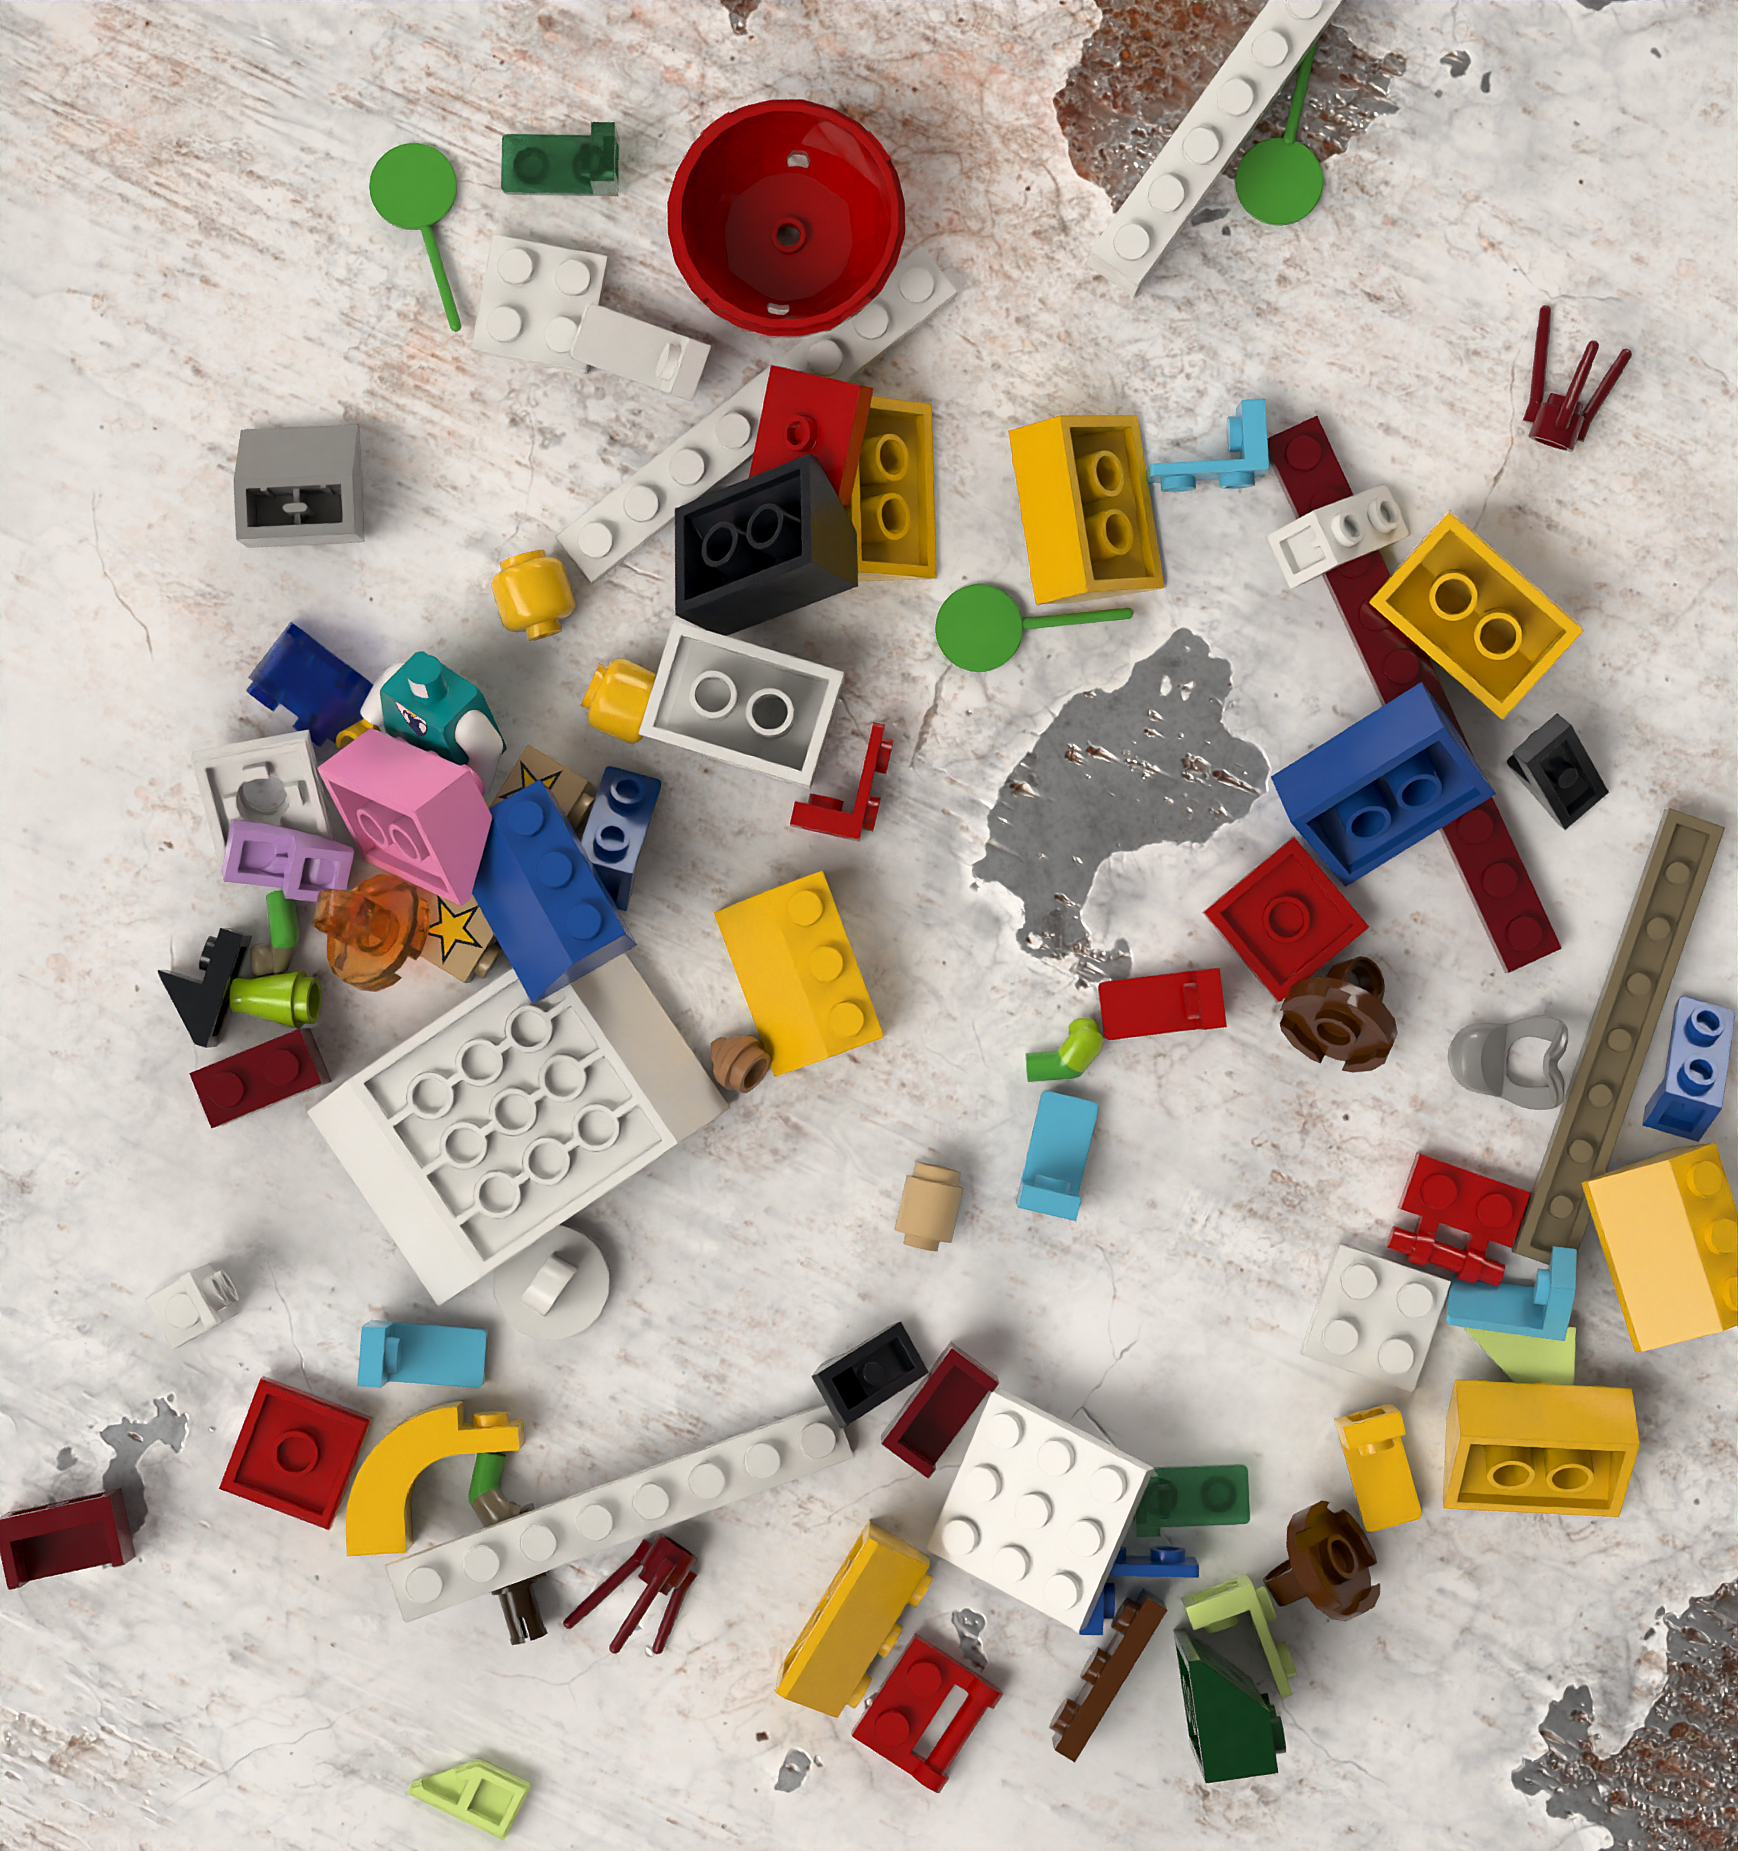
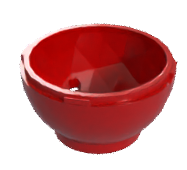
(741, 192)

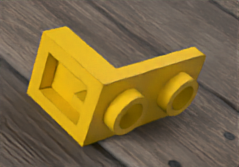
(1379, 1466)

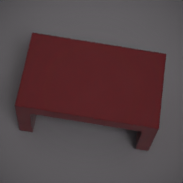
(938, 1409)
(65, 1537)

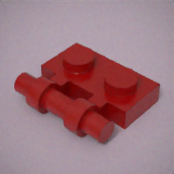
(1462, 1201)

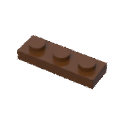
(1106, 1673)

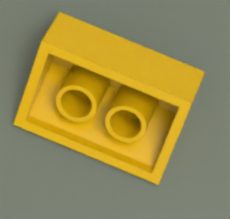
(895, 493)
(1085, 508)
(1476, 614)
(799, 974)
(1670, 1244)
(1539, 1448)
(854, 1622)

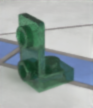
(562, 163)
(1193, 1498)

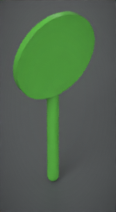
(1280, 177)
(413, 191)
(983, 626)

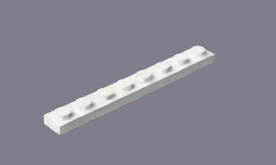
(729, 433)
(617, 1512)

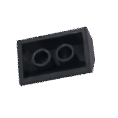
(763, 548)

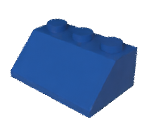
(1382, 785)
(545, 895)

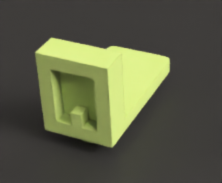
(1219, 1609)

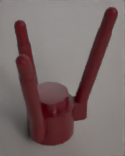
(1560, 419)
(664, 1567)

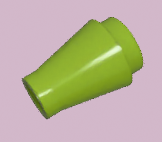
(279, 998)

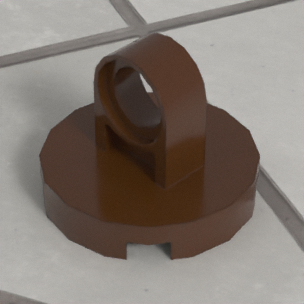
(1341, 1018)
(1326, 1564)

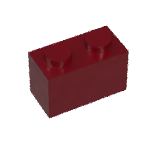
(260, 1077)

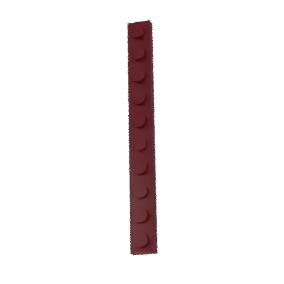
(1396, 664)

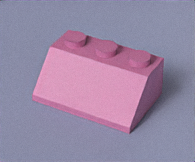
(411, 812)

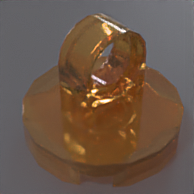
(372, 930)

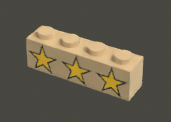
(460, 935)

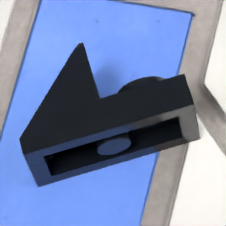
(1558, 771)
(206, 1002)
(869, 1374)

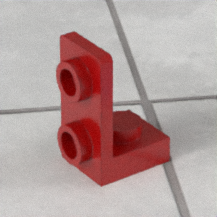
(825, 813)
(1162, 1004)

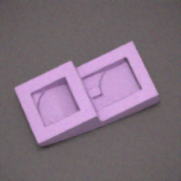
(285, 860)

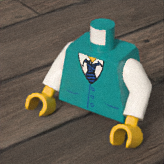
(434, 713)

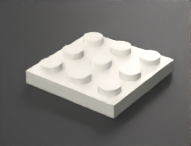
(1039, 1509)

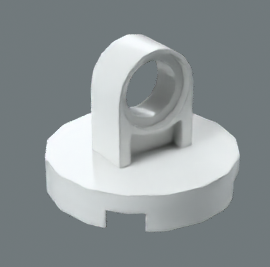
(553, 1285)

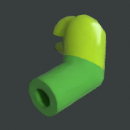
(1072, 1057)

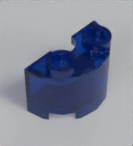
(310, 685)

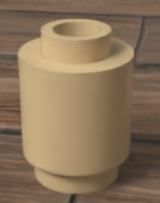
(929, 1206)

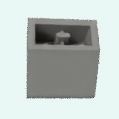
(299, 486)

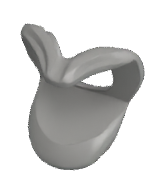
(1480, 1056)

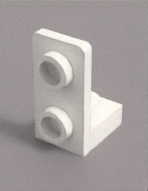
(640, 351)
(1337, 534)
(193, 1304)

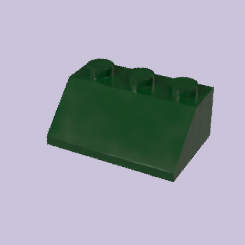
(1227, 1718)

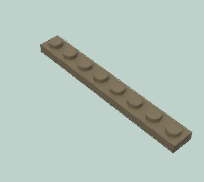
(1619, 1033)

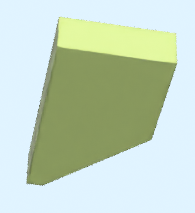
(1530, 1358)
(475, 1794)

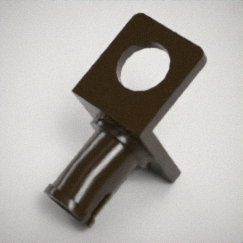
(519, 1602)

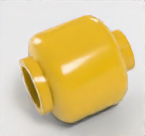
(533, 594)
(619, 699)

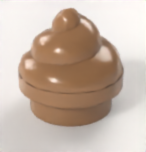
(739, 1062)

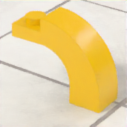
(384, 1486)

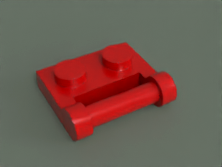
(909, 1703)

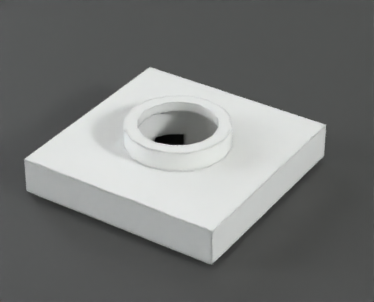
(290, 758)

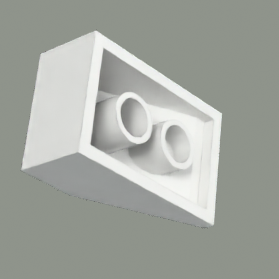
(742, 704)

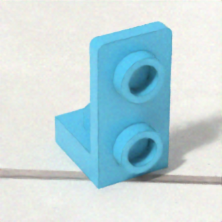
(1244, 435)
(1057, 1155)
(1519, 1309)
(421, 1354)

